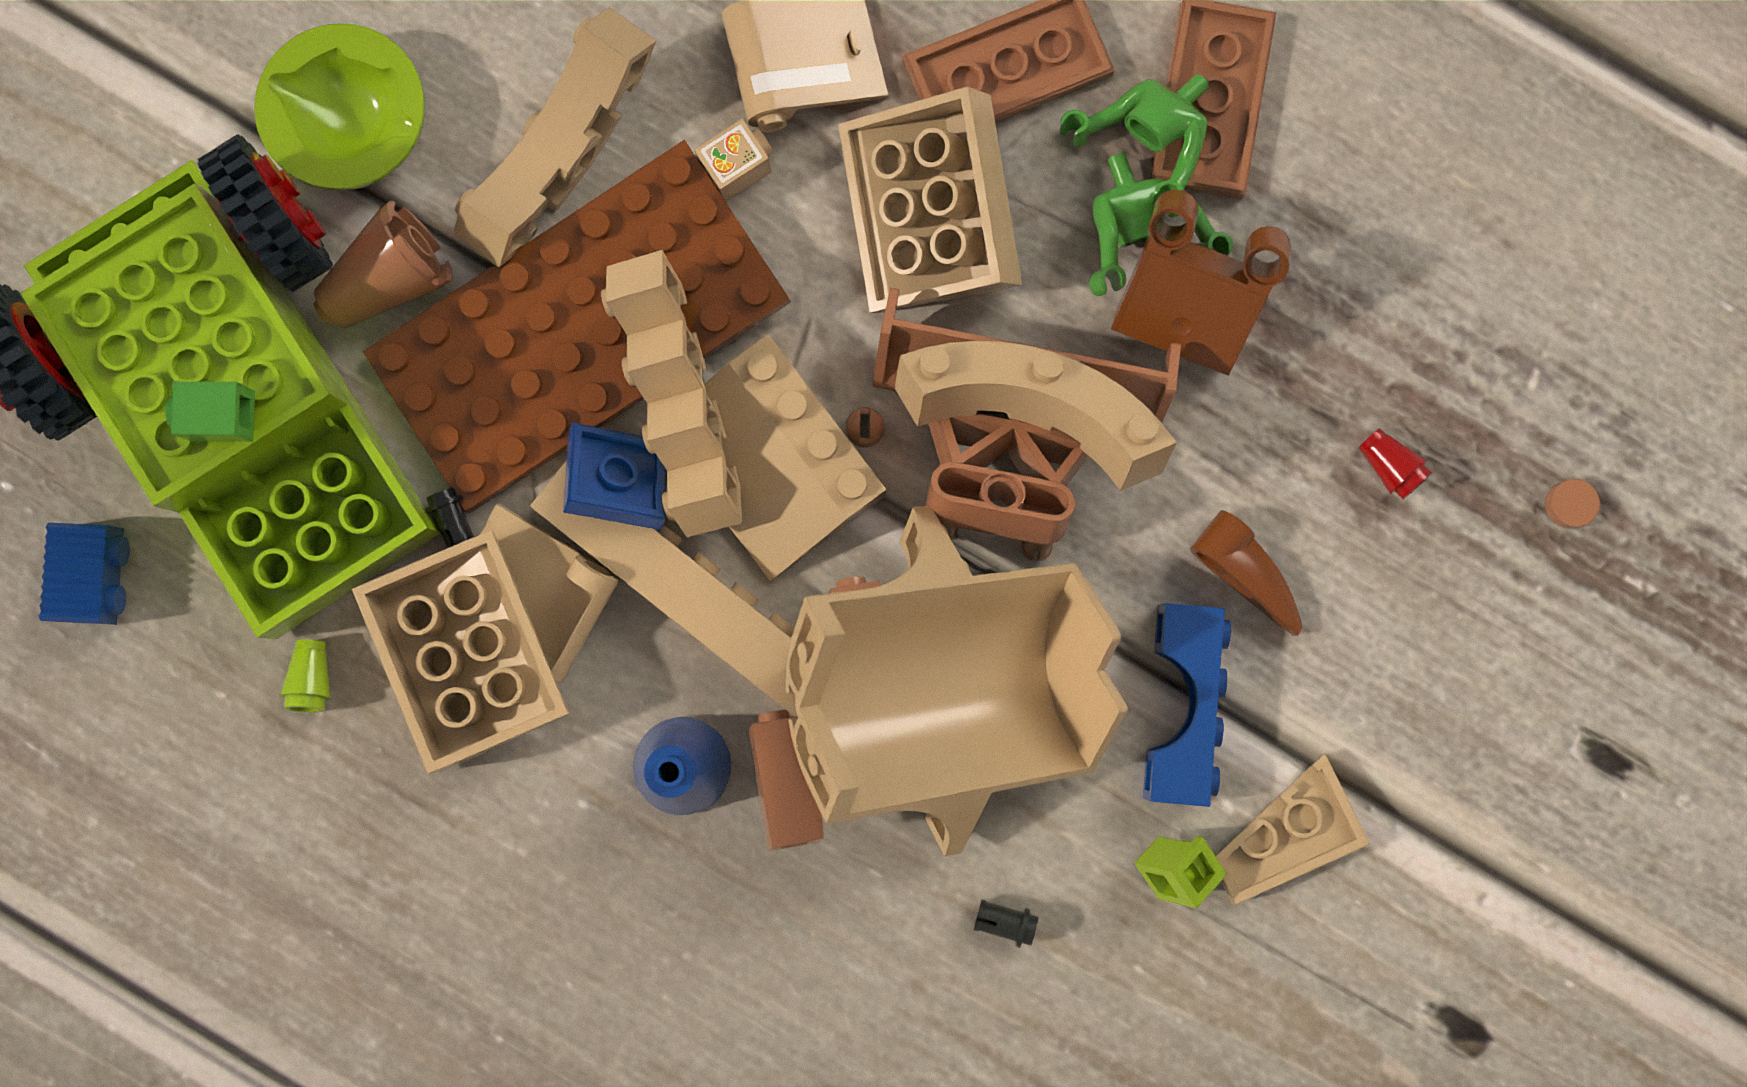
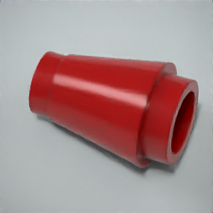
(1394, 463)

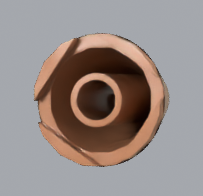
(381, 269)

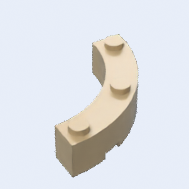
(557, 140)
(1041, 391)

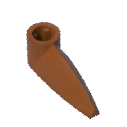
(1239, 560)

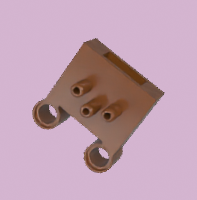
(1195, 293)

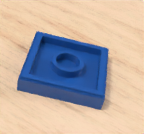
(613, 477)

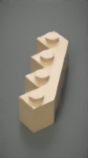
(668, 370)

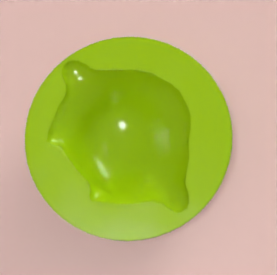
(339, 106)

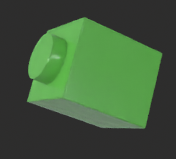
(211, 411)

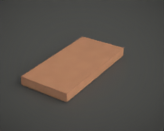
(1232, 53)
(1016, 57)

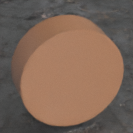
(1572, 503)

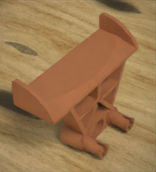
(1037, 498)

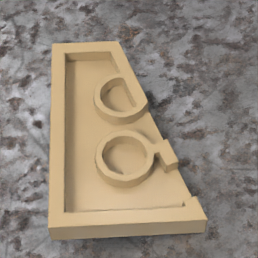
(1292, 835)

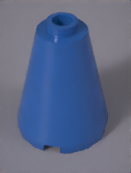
(701, 762)

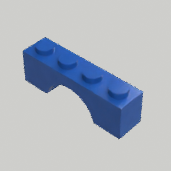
(1183, 766)

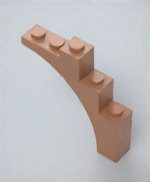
(785, 798)

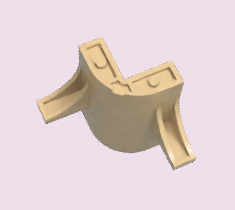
(949, 686)

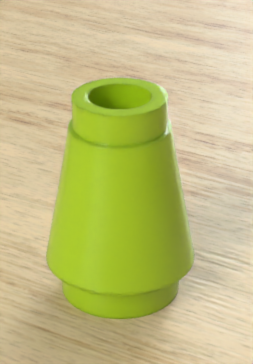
(307, 678)

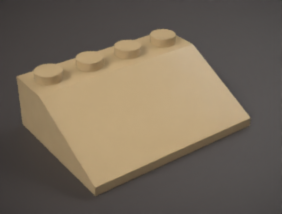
(930, 200)
(790, 457)
(460, 652)

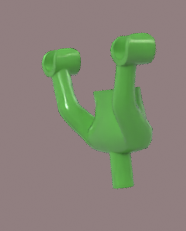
(1155, 119)
(1124, 219)

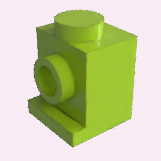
(1181, 870)

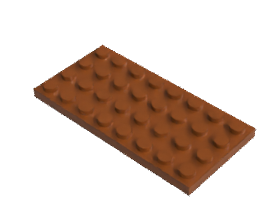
(529, 346)

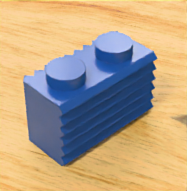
(83, 573)

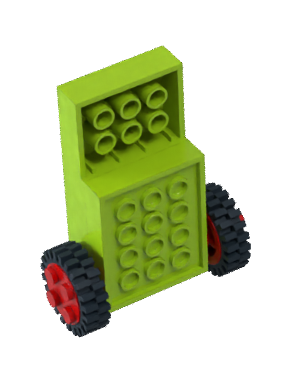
(195, 292)

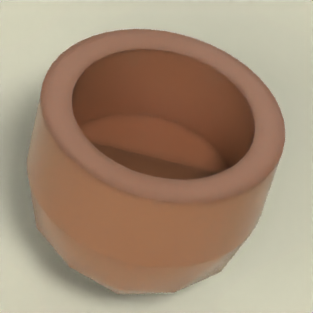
(853, 427)

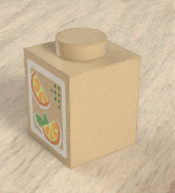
(735, 158)

